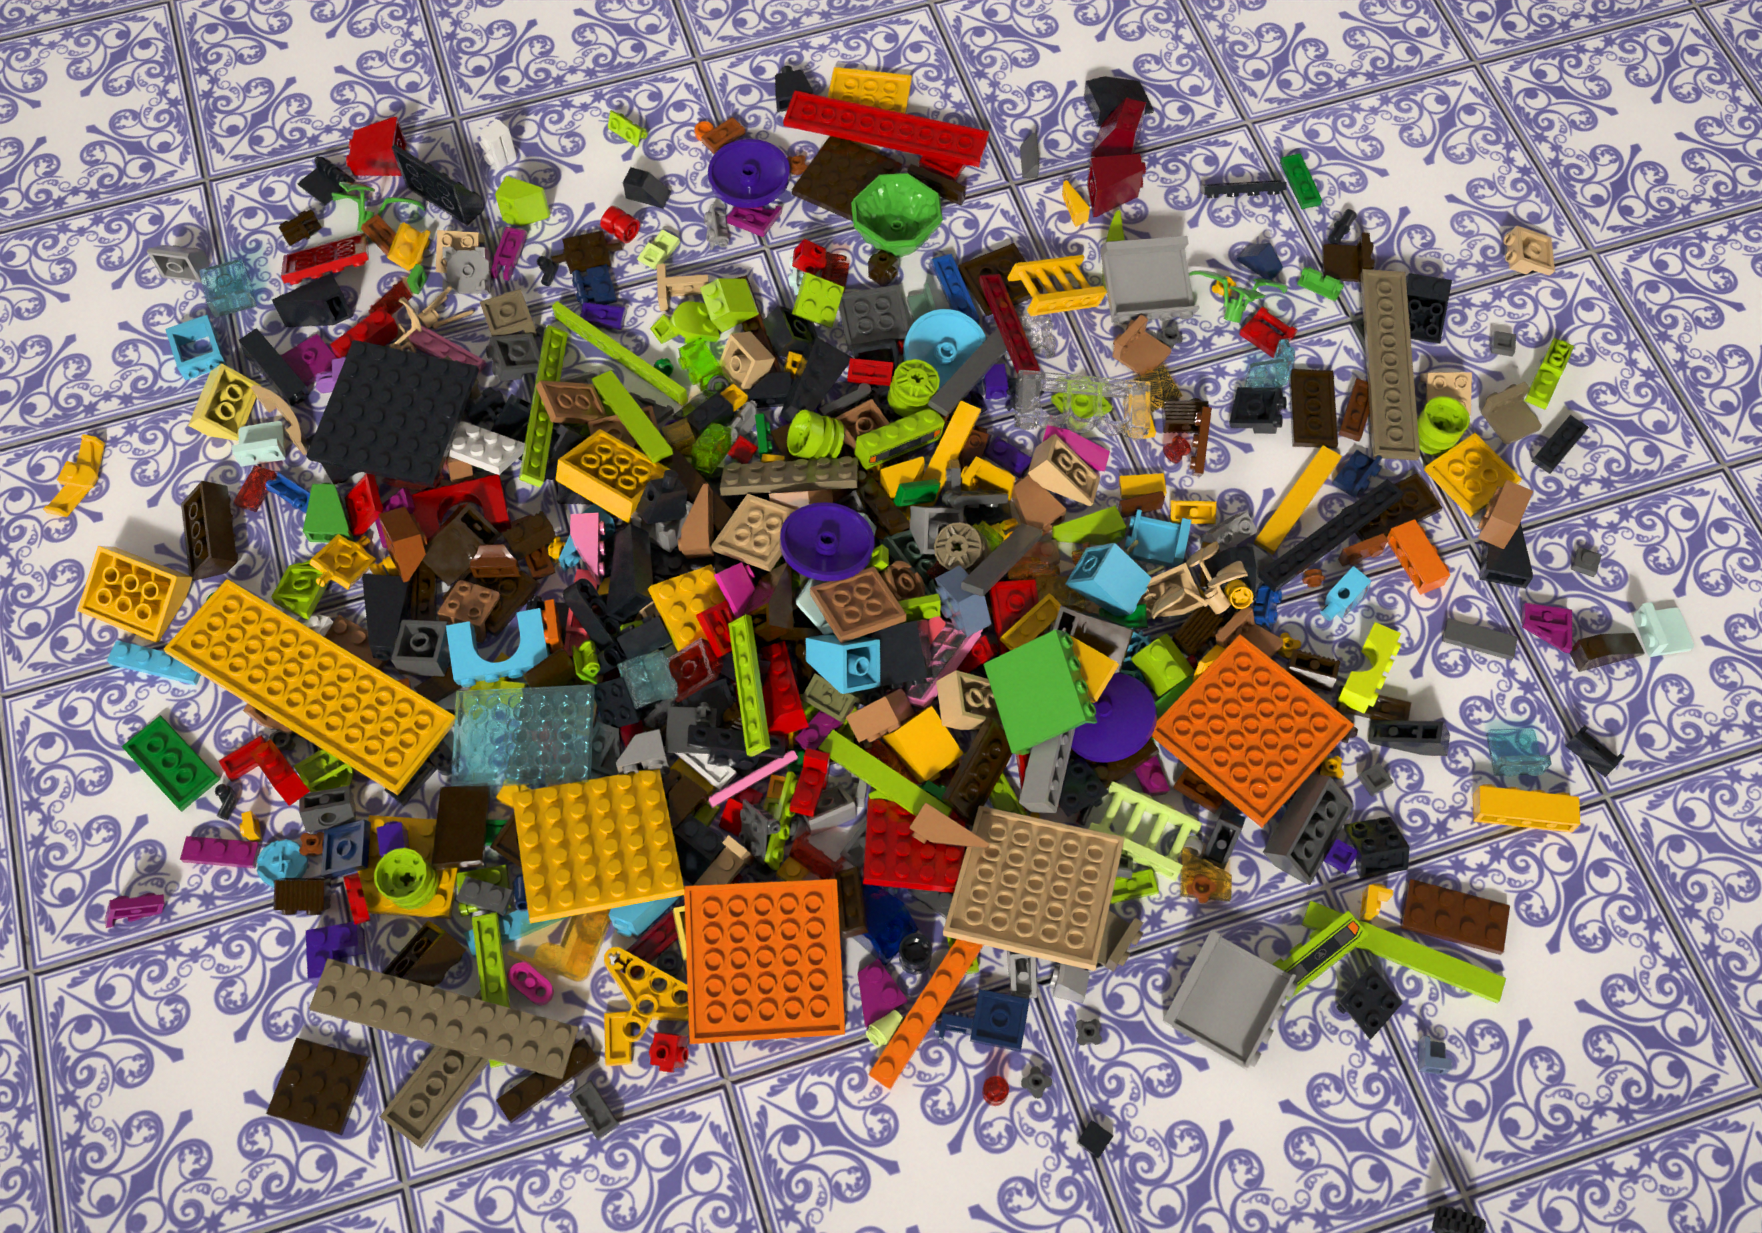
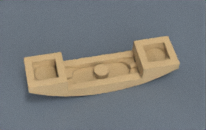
(272, 401)

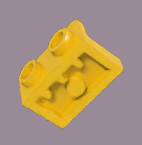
(408, 246)

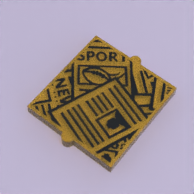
(1161, 386)

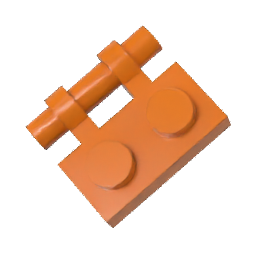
(554, 628)

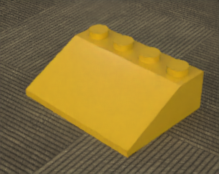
(608, 473)
(133, 592)

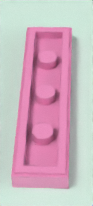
(440, 347)
(752, 779)

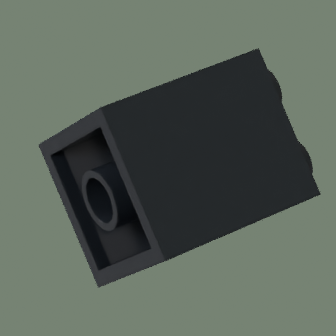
(904, 654)

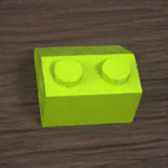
(521, 202)
(729, 302)
(1162, 664)

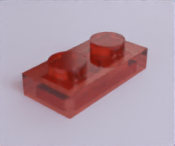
(254, 488)

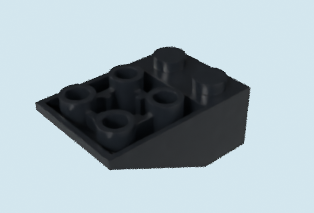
(313, 304)
(1427, 306)

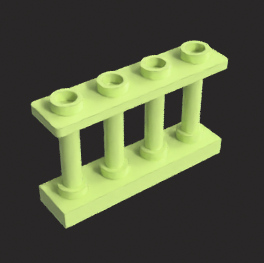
(1146, 854)

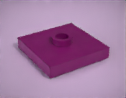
(309, 359)

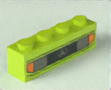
(899, 437)
(1323, 949)

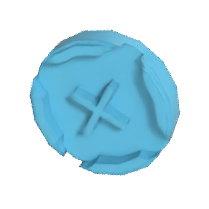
(281, 860)

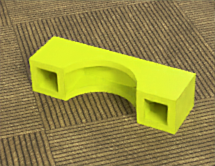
(1361, 686)

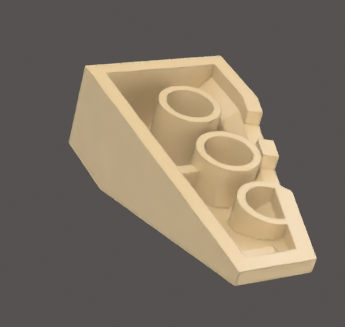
(1166, 581)

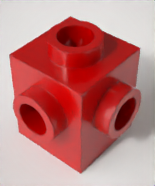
(809, 257)
(669, 1051)

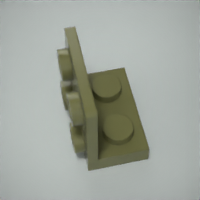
(829, 700)

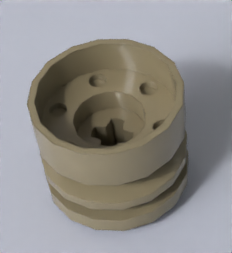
(973, 544)

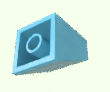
(1109, 579)
(845, 665)
(638, 917)

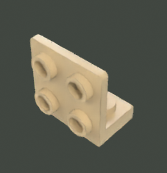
(458, 240)
(1451, 384)

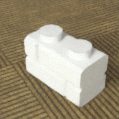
(497, 144)

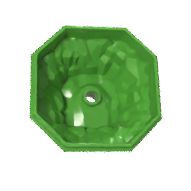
(897, 213)

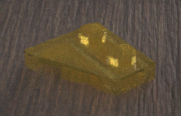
(1193, 865)

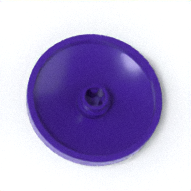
(748, 173)
(826, 541)
(1124, 721)

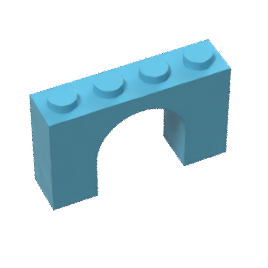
(471, 668)

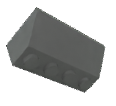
(1308, 828)

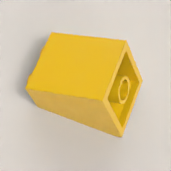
(1095, 668)
(924, 745)

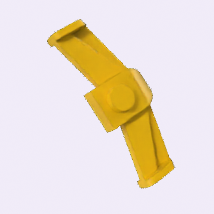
(77, 477)

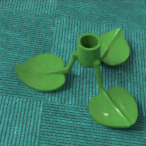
(364, 215)
(1237, 306)

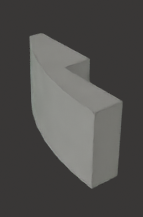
(859, 791)

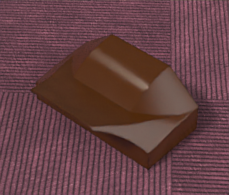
(494, 562)

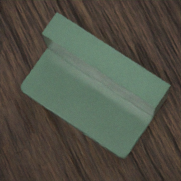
(921, 303)

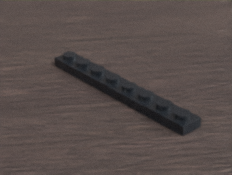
(1330, 535)

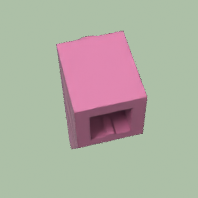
(586, 535)

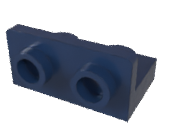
(1356, 473)

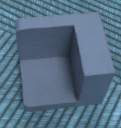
(1432, 1057)

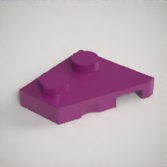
(754, 219)
(133, 908)
(878, 992)

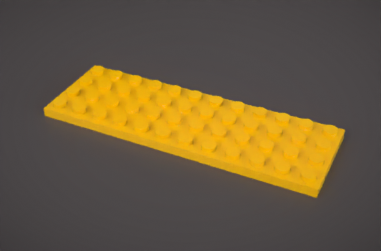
(311, 686)

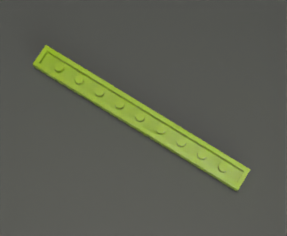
(540, 426)

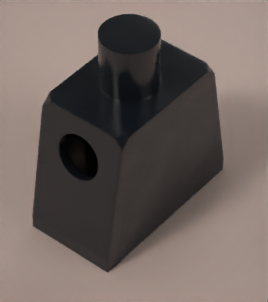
(786, 84)
(663, 499)

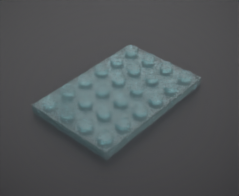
(523, 736)

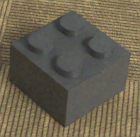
(421, 648)

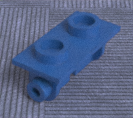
(289, 491)
(1268, 612)

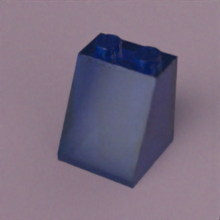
(887, 923)

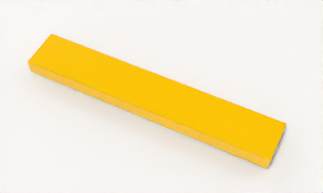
(950, 446)
(1297, 500)

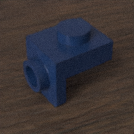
(957, 1023)

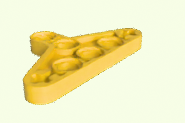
(641, 989)

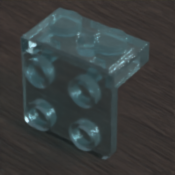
(1272, 372)
(1516, 752)

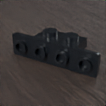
(728, 746)

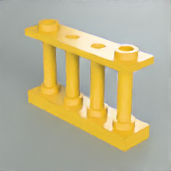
(1054, 300)

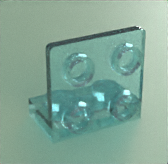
(648, 678)

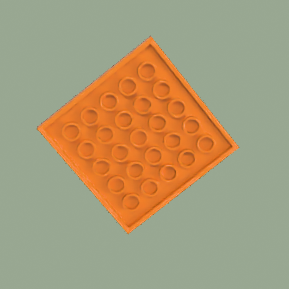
(1251, 730)
(763, 961)

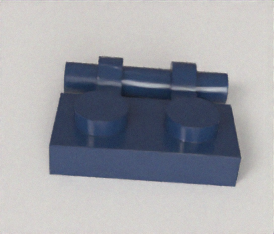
(600, 283)

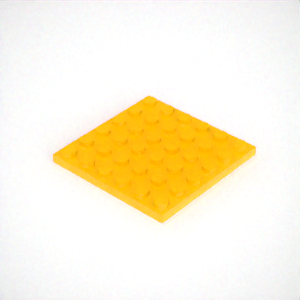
(596, 845)

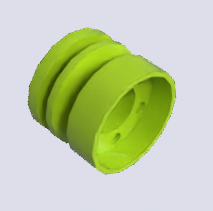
(912, 387)
(1441, 425)
(815, 436)
(397, 870)

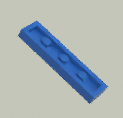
(954, 286)

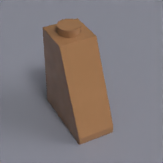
(1036, 505)

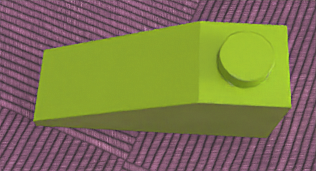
(1097, 528)

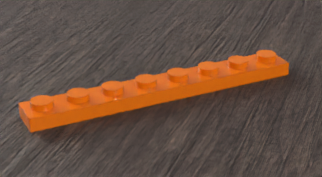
(924, 1012)

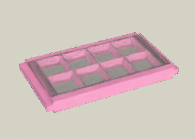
(946, 655)

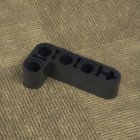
(601, 628)

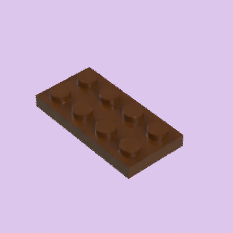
(1455, 916)

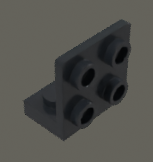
(1379, 846)

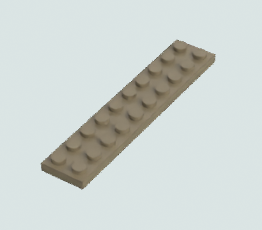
(1389, 365)
(444, 1018)

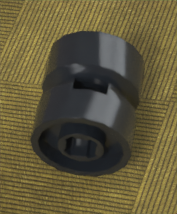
(915, 953)

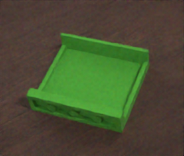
(1039, 691)

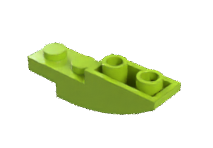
(1549, 373)

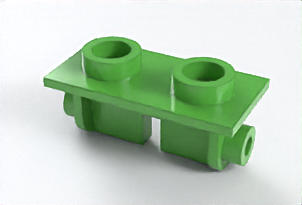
(1319, 284)

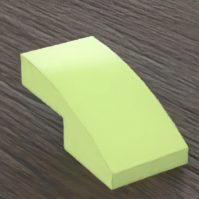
(659, 250)

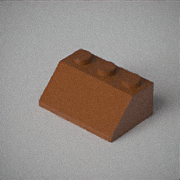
(403, 540)

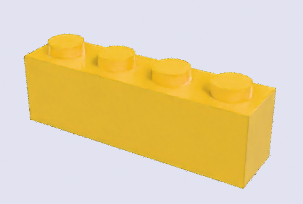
(1526, 808)

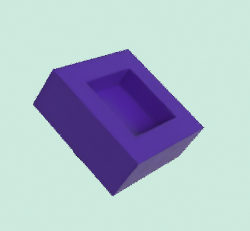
(1341, 856)

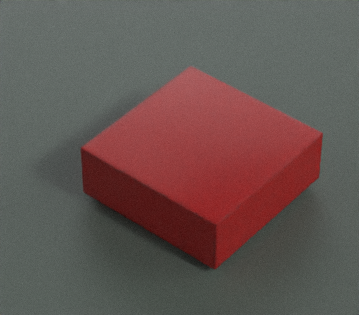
(742, 450)

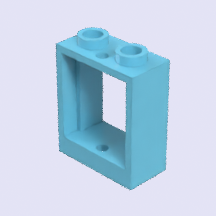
(190, 332)

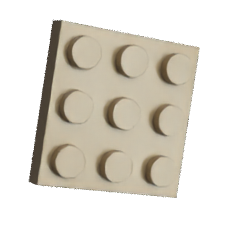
(753, 533)

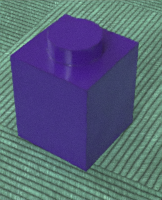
(995, 382)
(392, 836)

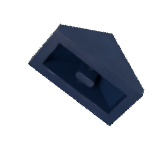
(1261, 260)

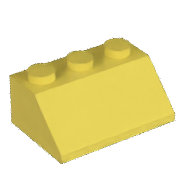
(224, 404)

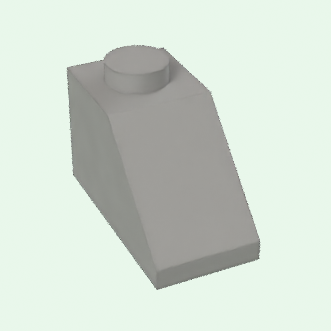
(1022, 975)

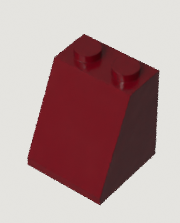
(1120, 130)
(1114, 181)

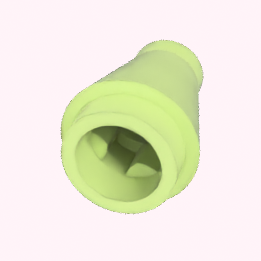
(884, 1028)

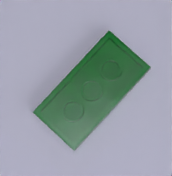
(170, 763)

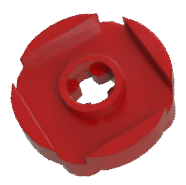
(356, 898)

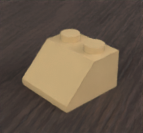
(745, 361)

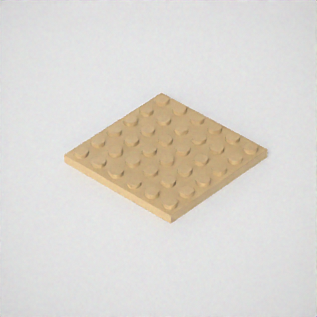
(1035, 888)

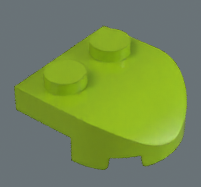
(692, 322)
(324, 772)

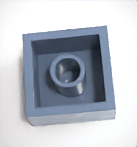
(964, 608)

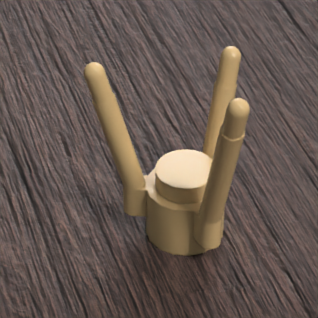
(429, 316)

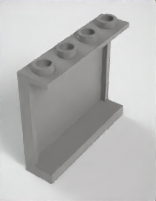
(1148, 279)
(1230, 1000)

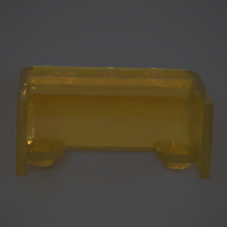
(577, 950)

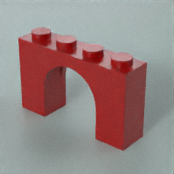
(485, 492)

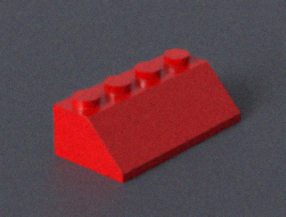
(781, 693)

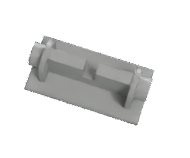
(715, 221)
(743, 421)

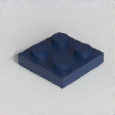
(345, 849)
(999, 1020)

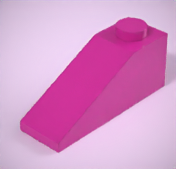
(1091, 453)

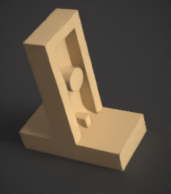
(677, 286)
(727, 864)

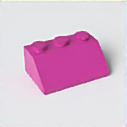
(737, 586)

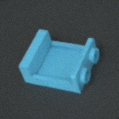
(1158, 540)

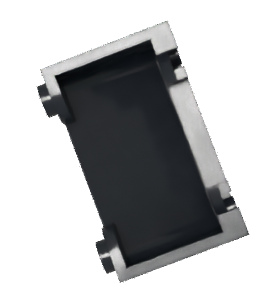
(514, 423)

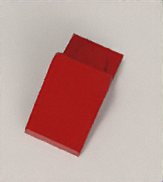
(731, 817)

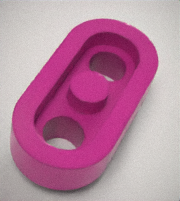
(532, 983)

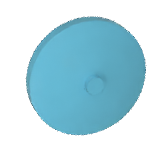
(943, 340)

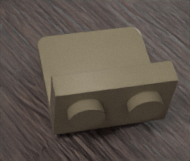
(1510, 414)
(1117, 940)

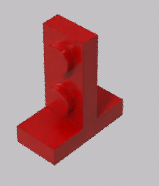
(811, 782)

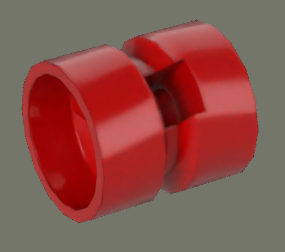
(620, 224)

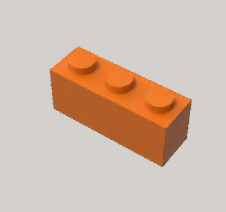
(1418, 556)

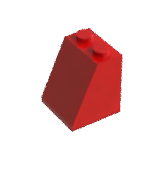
(372, 149)

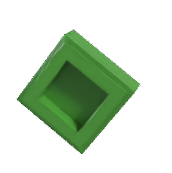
(417, 279)

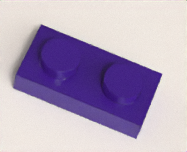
(603, 315)
(1008, 457)

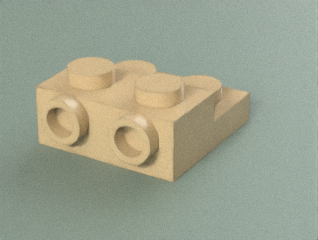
(1529, 251)

